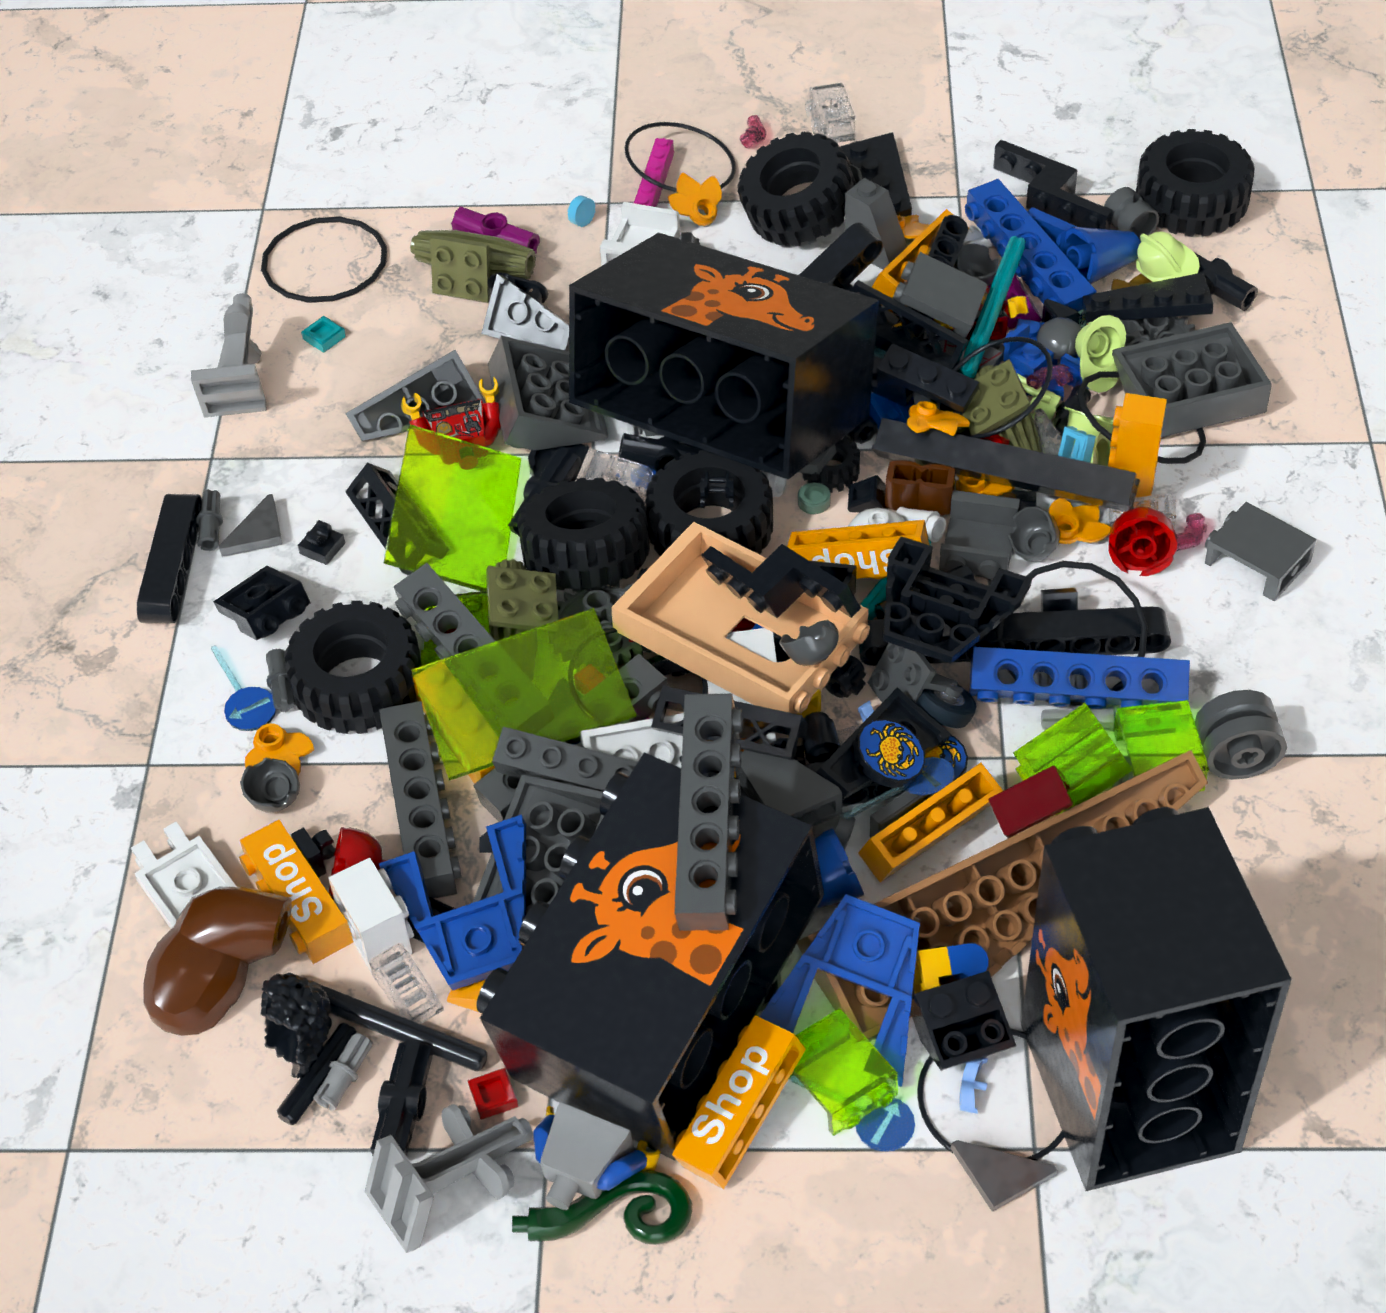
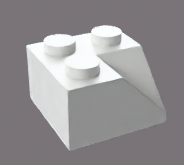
(370, 909)

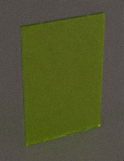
(452, 508)
(535, 682)

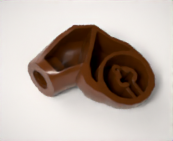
(207, 954)

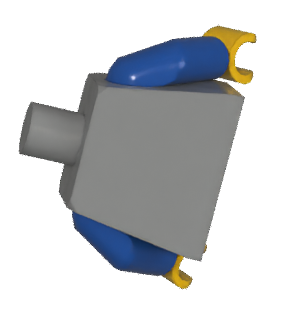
(586, 1154)

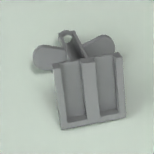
(235, 383)
(406, 1190)

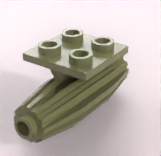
(466, 261)
(998, 403)
(519, 598)

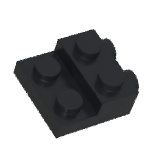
(263, 602)

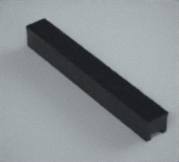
(1009, 465)

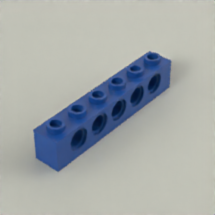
(1042, 262)
(986, 662)

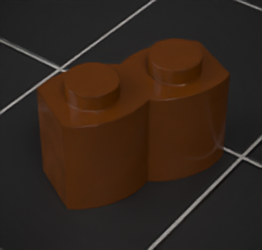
(919, 486)

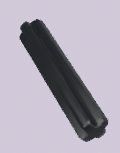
(304, 1090)

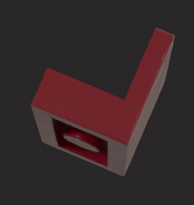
(1031, 801)

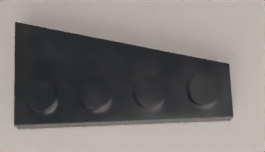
(881, 165)

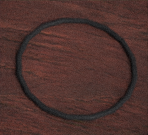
(323, 298)
(1102, 374)
(1090, 566)

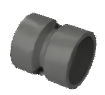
(1131, 212)

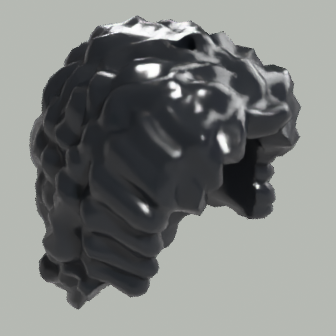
(295, 1020)

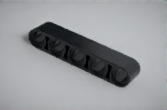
(945, 248)
(845, 257)
(169, 559)

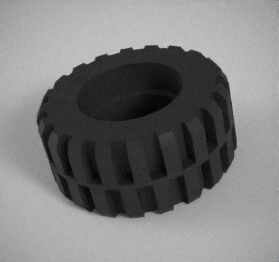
(785, 165)
(1196, 181)
(677, 492)
(585, 533)
(347, 634)

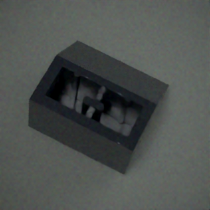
(961, 1021)

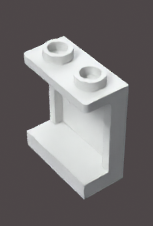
(636, 226)

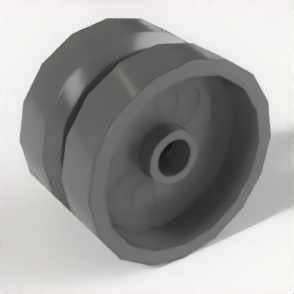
(1240, 734)

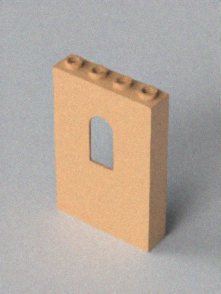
(688, 617)

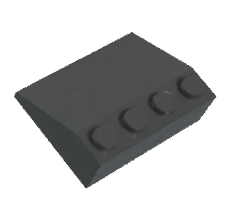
(1202, 375)
(536, 398)
(553, 819)

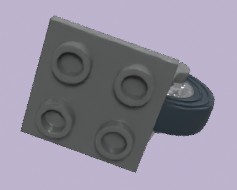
(918, 680)

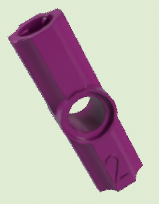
(494, 225)

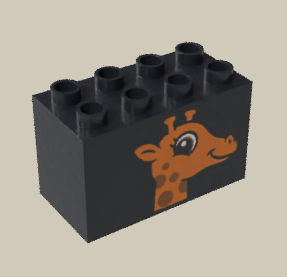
(722, 353)
(1152, 990)
(610, 994)

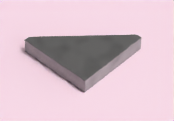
(256, 531)
(1000, 1175)

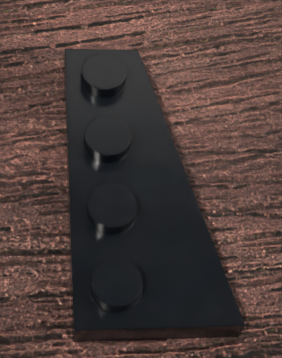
(1158, 299)
(842, 767)

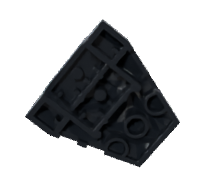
(939, 610)

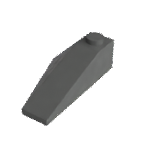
(438, 385)

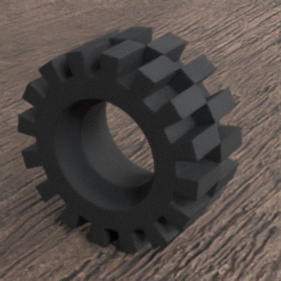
(839, 474)

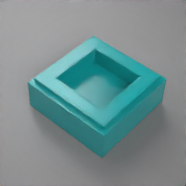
(323, 334)

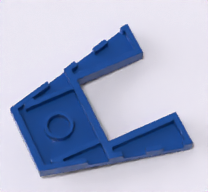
(480, 935)
(869, 950)

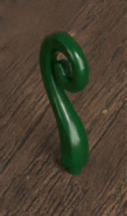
(555, 1223)

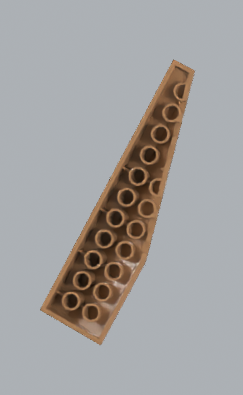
(995, 892)

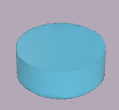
(581, 210)

